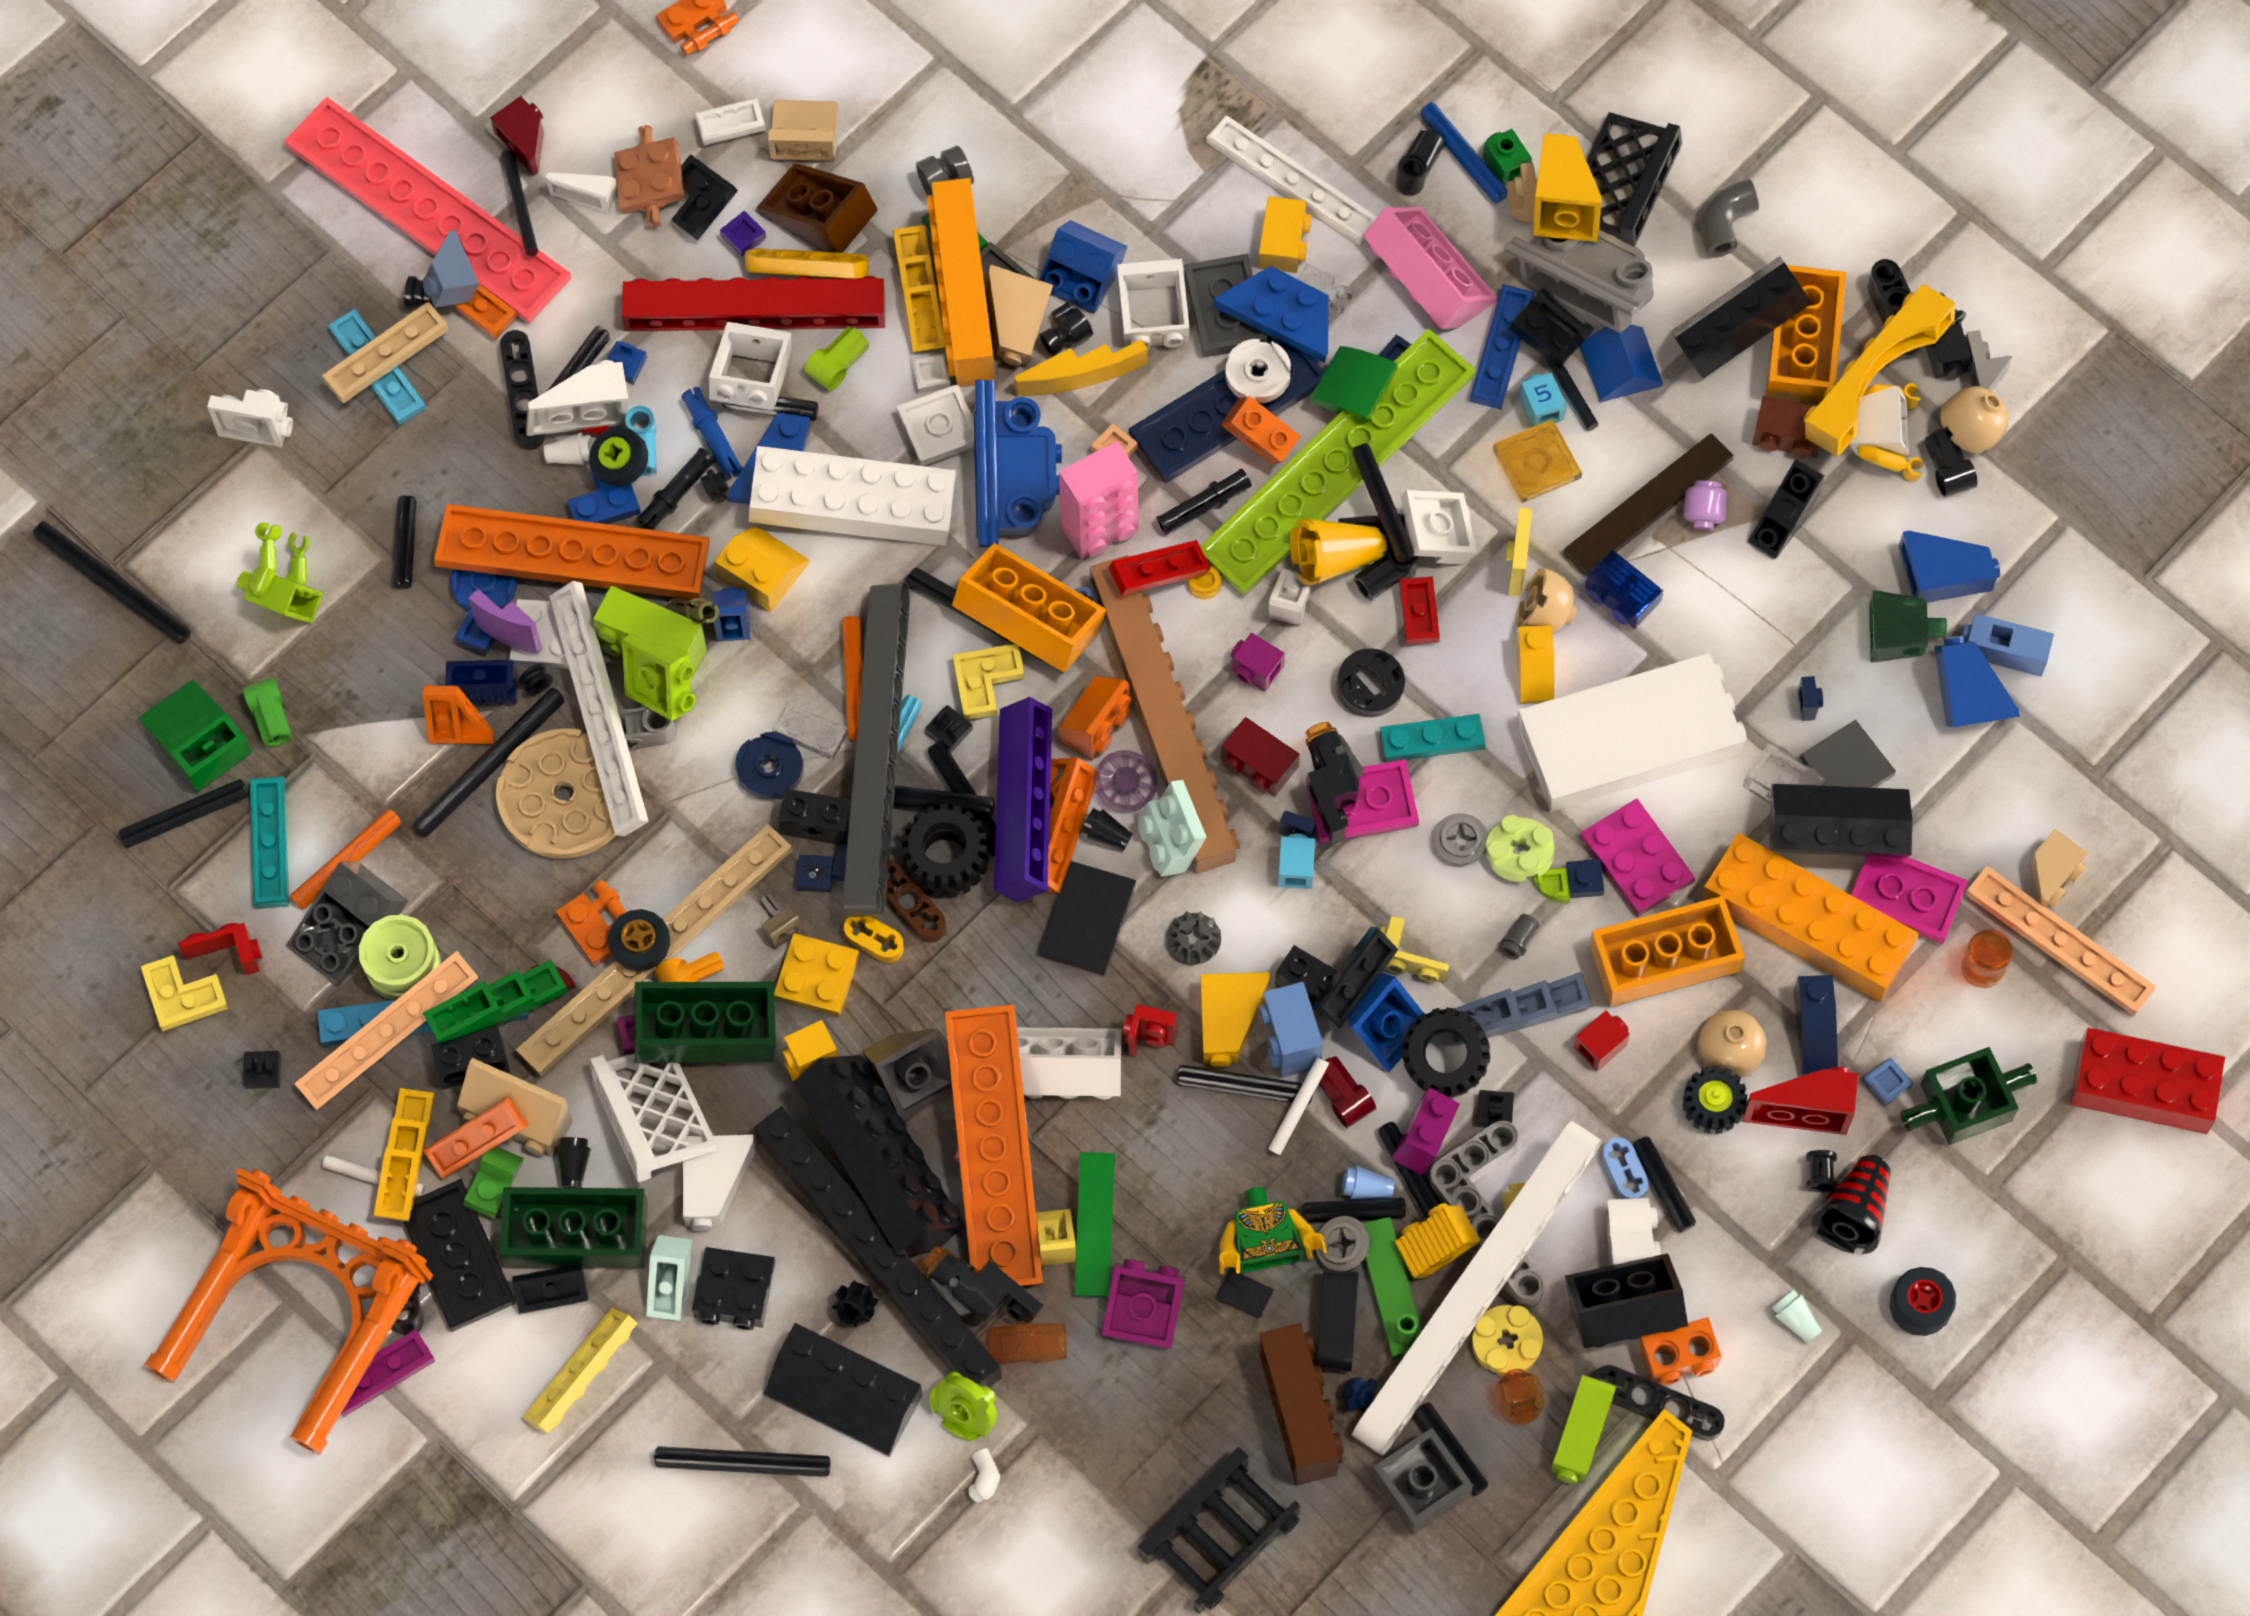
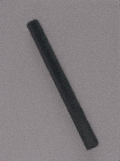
(112, 582)
(488, 762)

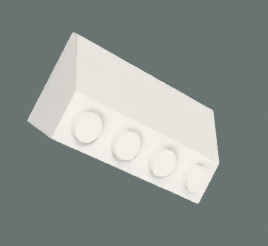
(1070, 1062)

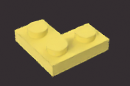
(977, 673)
(181, 1003)

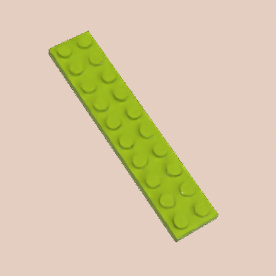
(1325, 469)

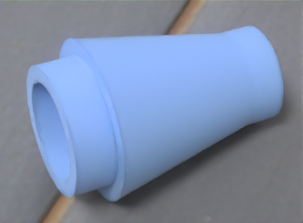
(1365, 1184)

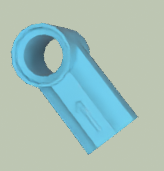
(648, 434)

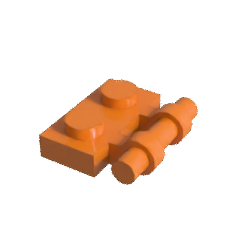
(688, 16)
(587, 926)

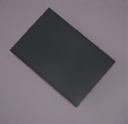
(1244, 1293)

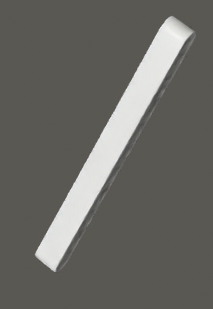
(1476, 1288)

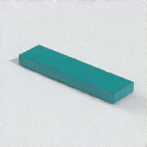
(269, 842)

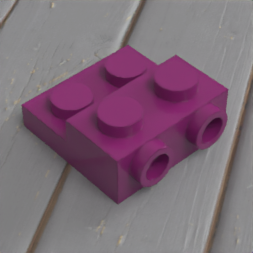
(1143, 1303)

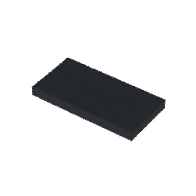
(458, 1255)

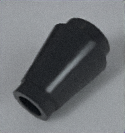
(1106, 830)
(572, 1161)

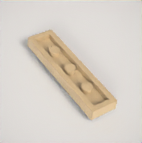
(385, 352)

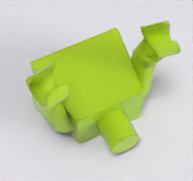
(278, 593)

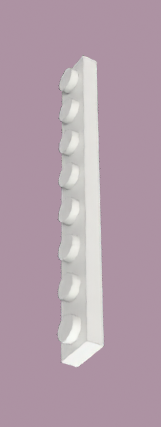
(598, 709)

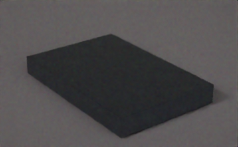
(1087, 918)

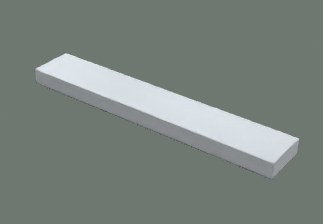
(1291, 179)

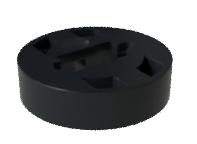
(1359, 692)

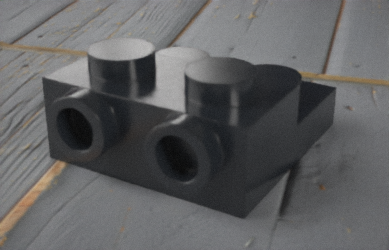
(733, 1288)

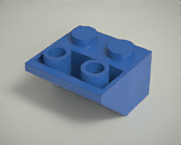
(1082, 265)

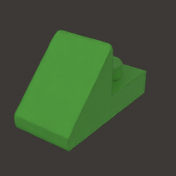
(496, 1170)

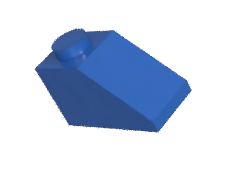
(733, 616)

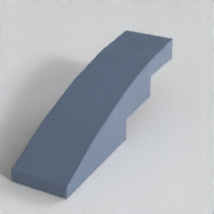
(1528, 1006)

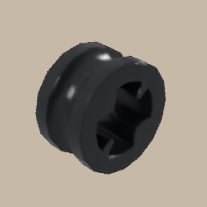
(535, 679)

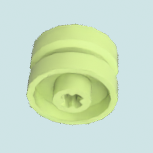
(397, 954)

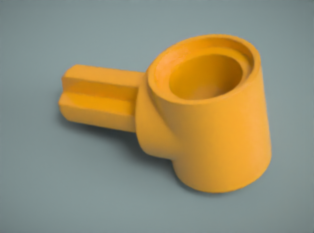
(679, 971)

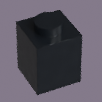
(1950, 354)

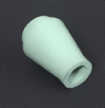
(1797, 1316)

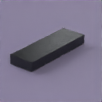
(1355, 977)

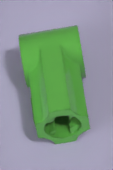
(266, 705)

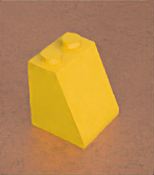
(1566, 192)

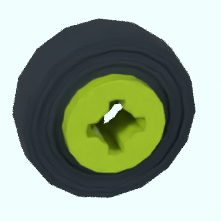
(629, 463)

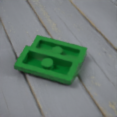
(1354, 382)

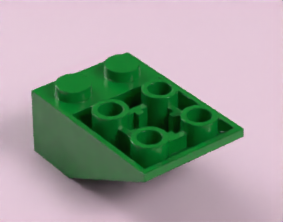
(196, 734)

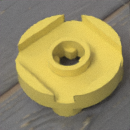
(1515, 1322)

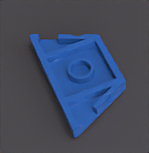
(1281, 309)

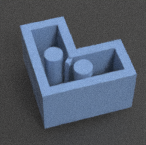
(1293, 1027)

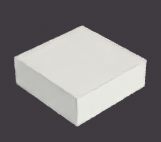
(931, 373)

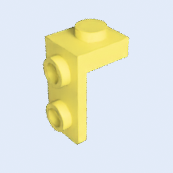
(1403, 962)

